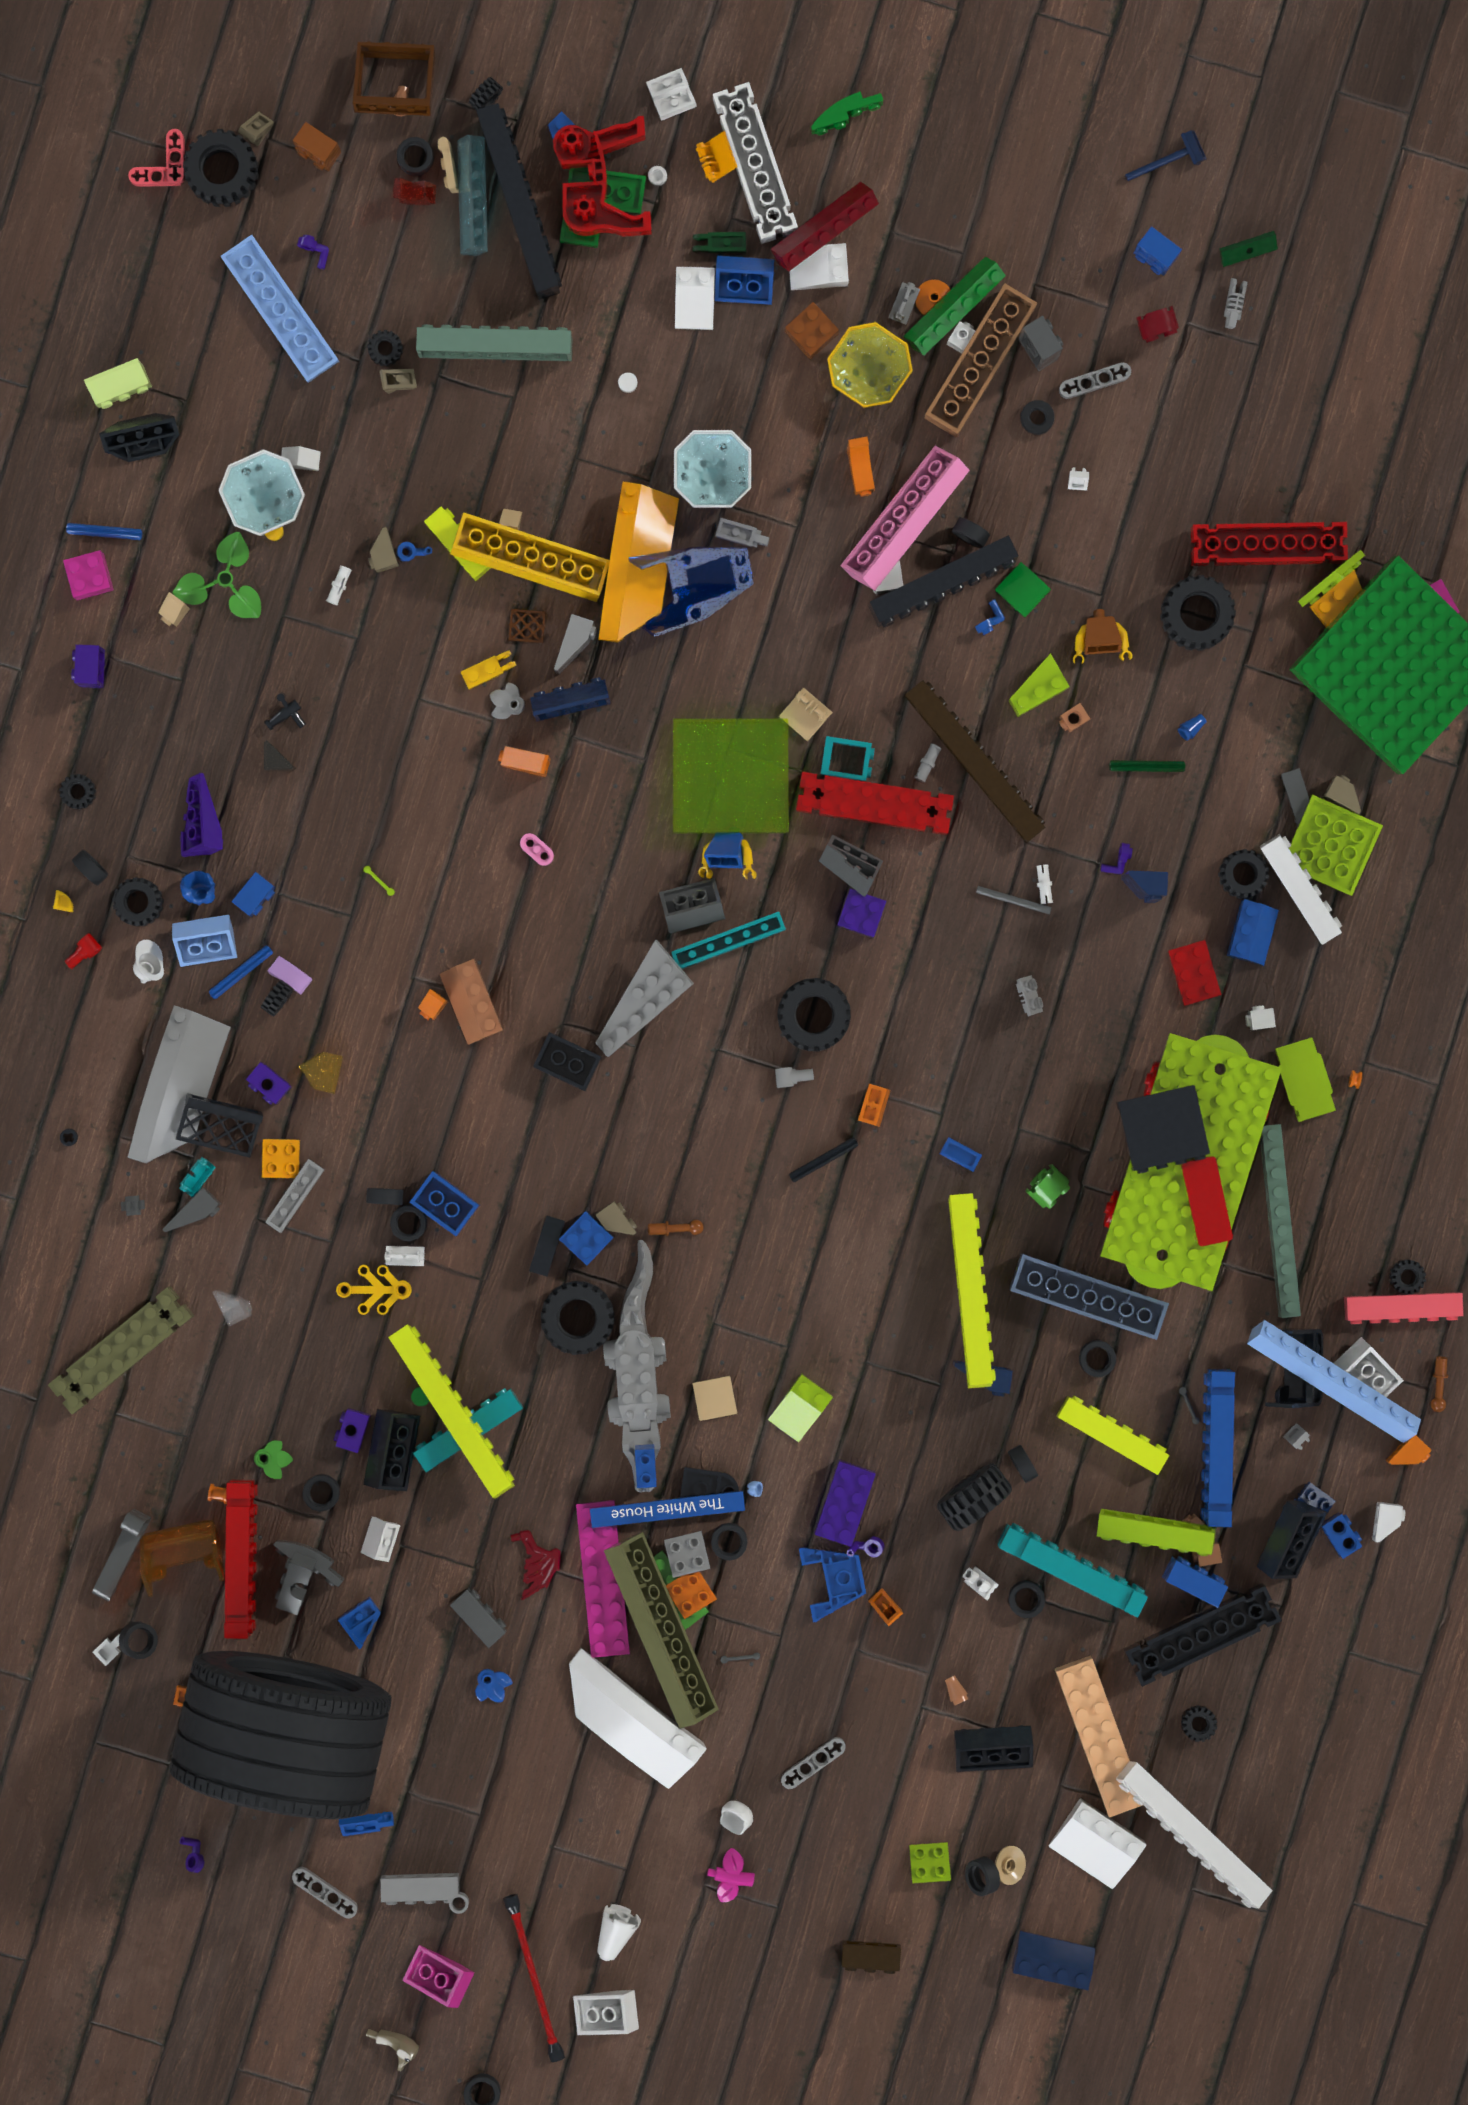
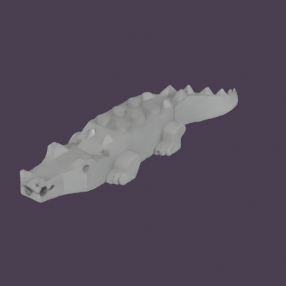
(635, 1359)

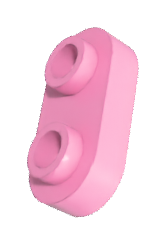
(537, 849)

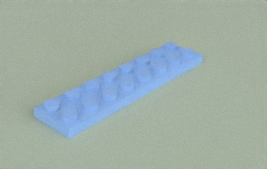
(279, 308)

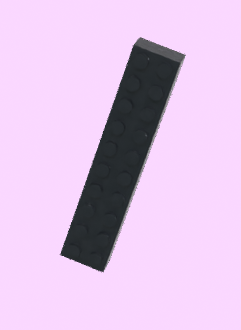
(517, 196)

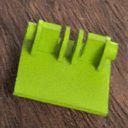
(930, 1863)

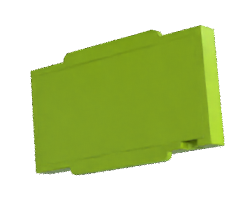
(1305, 1079)

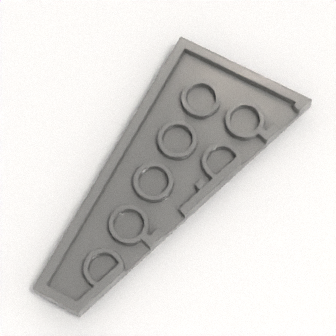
(649, 993)

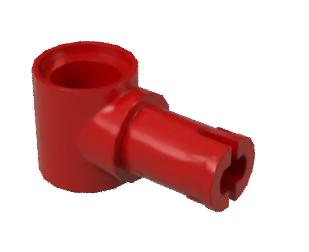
(87, 948)

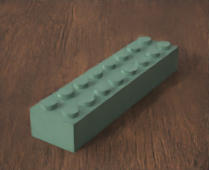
(494, 343)

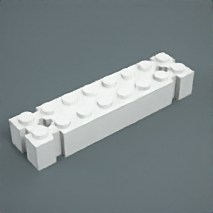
(755, 163)

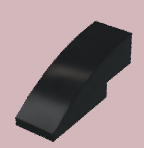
(547, 1246)

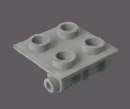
(1033, 1003)
(687, 1554)

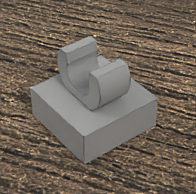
(1296, 1436)

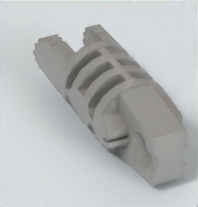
(1234, 303)

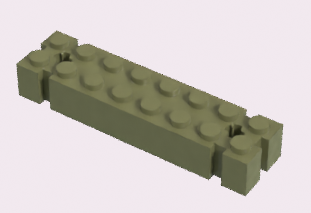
(121, 1350)

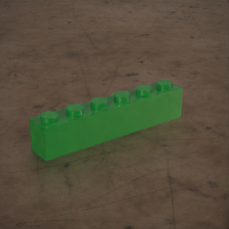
(954, 306)

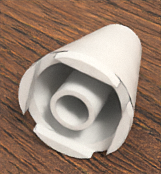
(616, 1930)

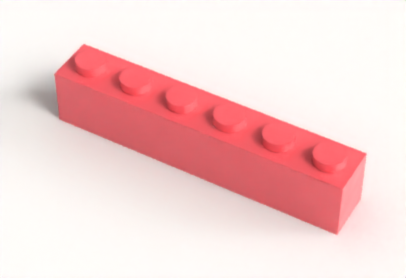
(1403, 1307)

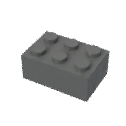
(1041, 343)

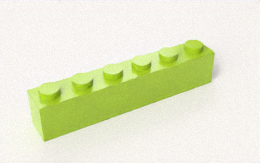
(1156, 1532)

